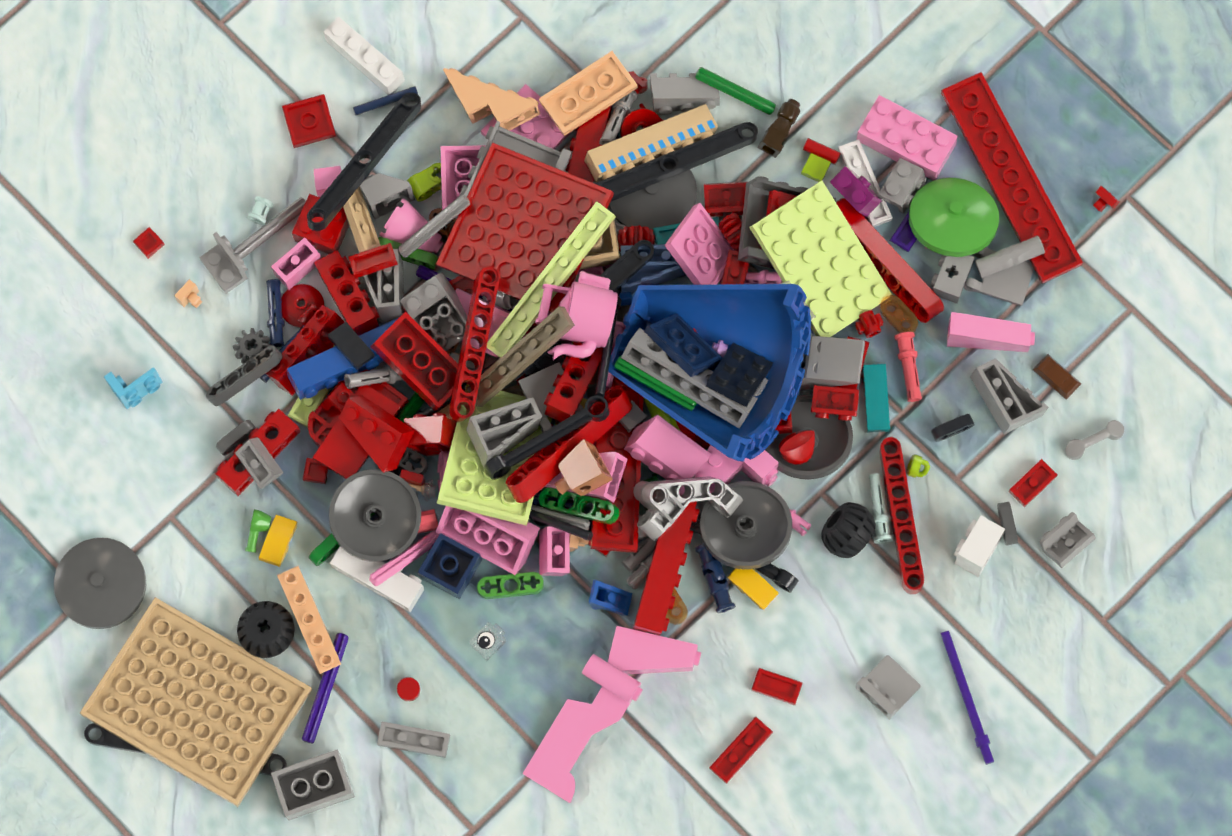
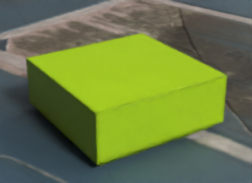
(816, 168)

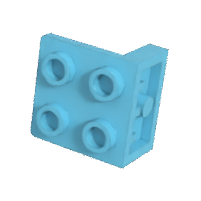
(133, 393)

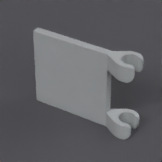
(1006, 284)
(538, 387)

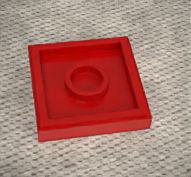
(309, 121)

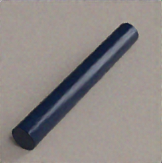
(383, 101)

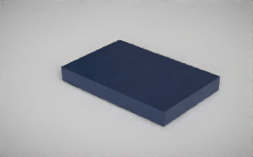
(683, 345)

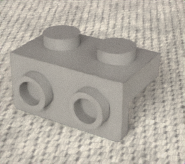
(902, 184)
(1066, 540)

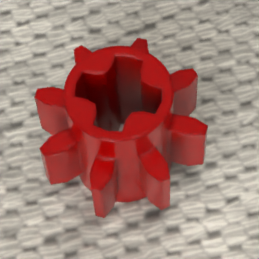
(869, 324)

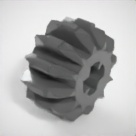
(250, 340)

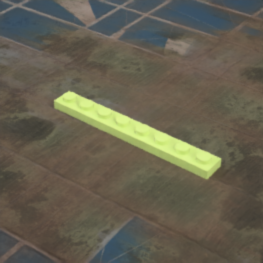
(556, 274)

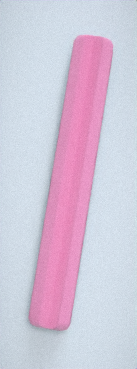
(403, 559)

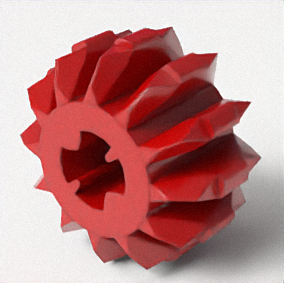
(731, 229)
(633, 234)

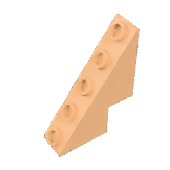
(486, 99)
(309, 619)

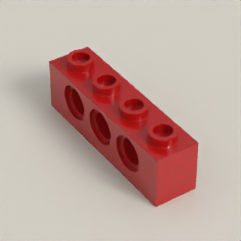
(334, 266)
(308, 343)
(561, 407)
(275, 421)

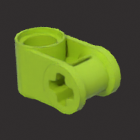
(426, 182)

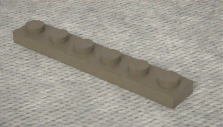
(523, 354)

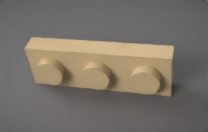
(361, 222)

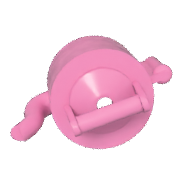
(591, 310)

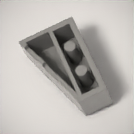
(681, 93)
(387, 290)
(1006, 397)
(503, 428)

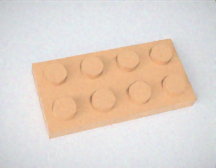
(588, 93)

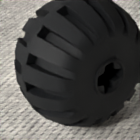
(848, 530)
(272, 641)

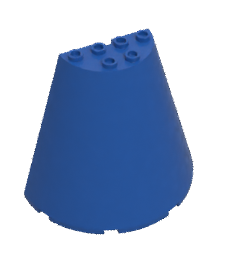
(754, 316)

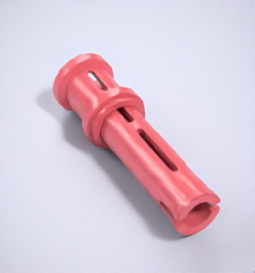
(908, 357)

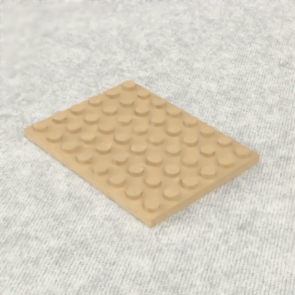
(196, 701)

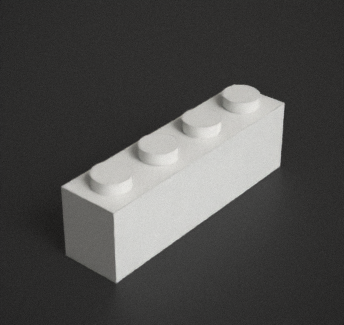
(363, 56)
(398, 588)

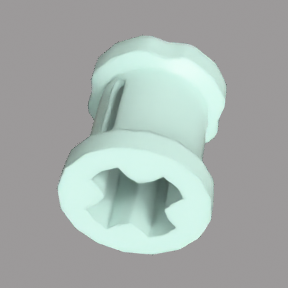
(260, 210)

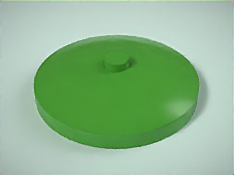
(954, 217)

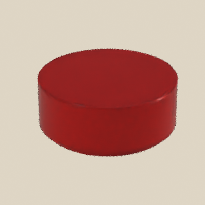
(408, 689)

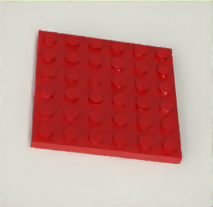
(518, 221)

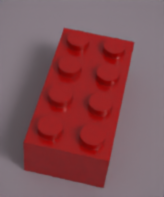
(418, 360)

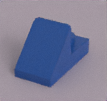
(609, 598)

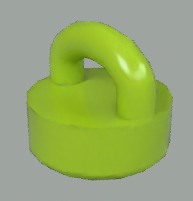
(914, 466)

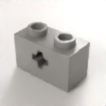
(952, 287)

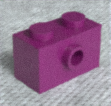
(856, 191)

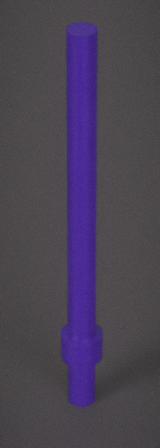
(981, 740)

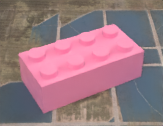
(906, 136)
(495, 539)

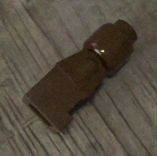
(779, 130)

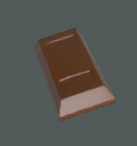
(1057, 376)

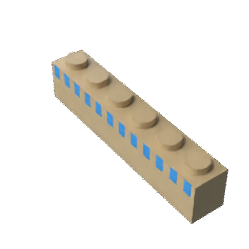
(650, 143)

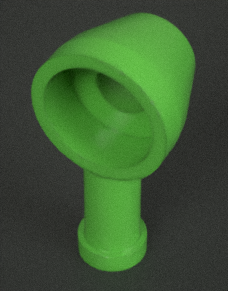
(259, 523)

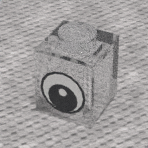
(488, 640)

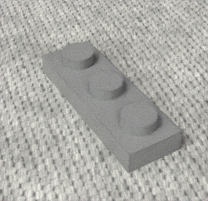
(413, 739)

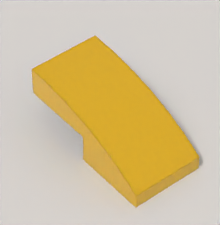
(278, 540)
(754, 586)

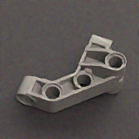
(666, 504)

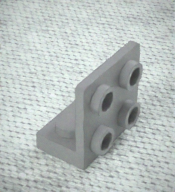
(224, 265)
(888, 686)

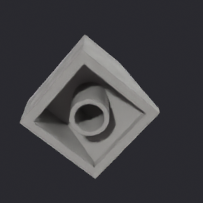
(385, 193)

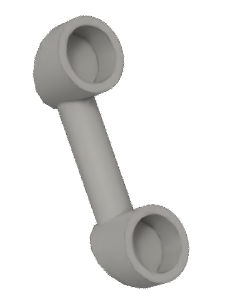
(1076, 447)

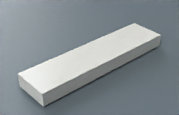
(856, 160)

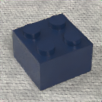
(449, 566)

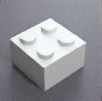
(979, 546)

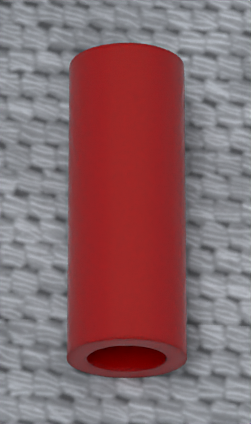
(822, 151)

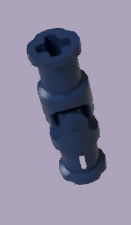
(714, 574)

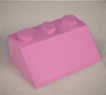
(455, 168)
(666, 449)

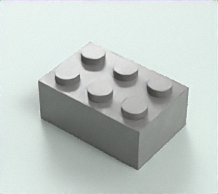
(312, 785)

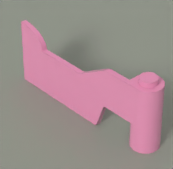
(577, 724)

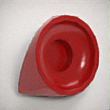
(798, 447)

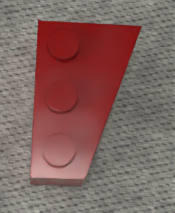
(376, 431)

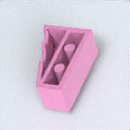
(719, 467)

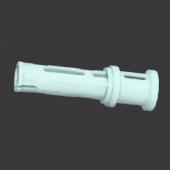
(881, 518)

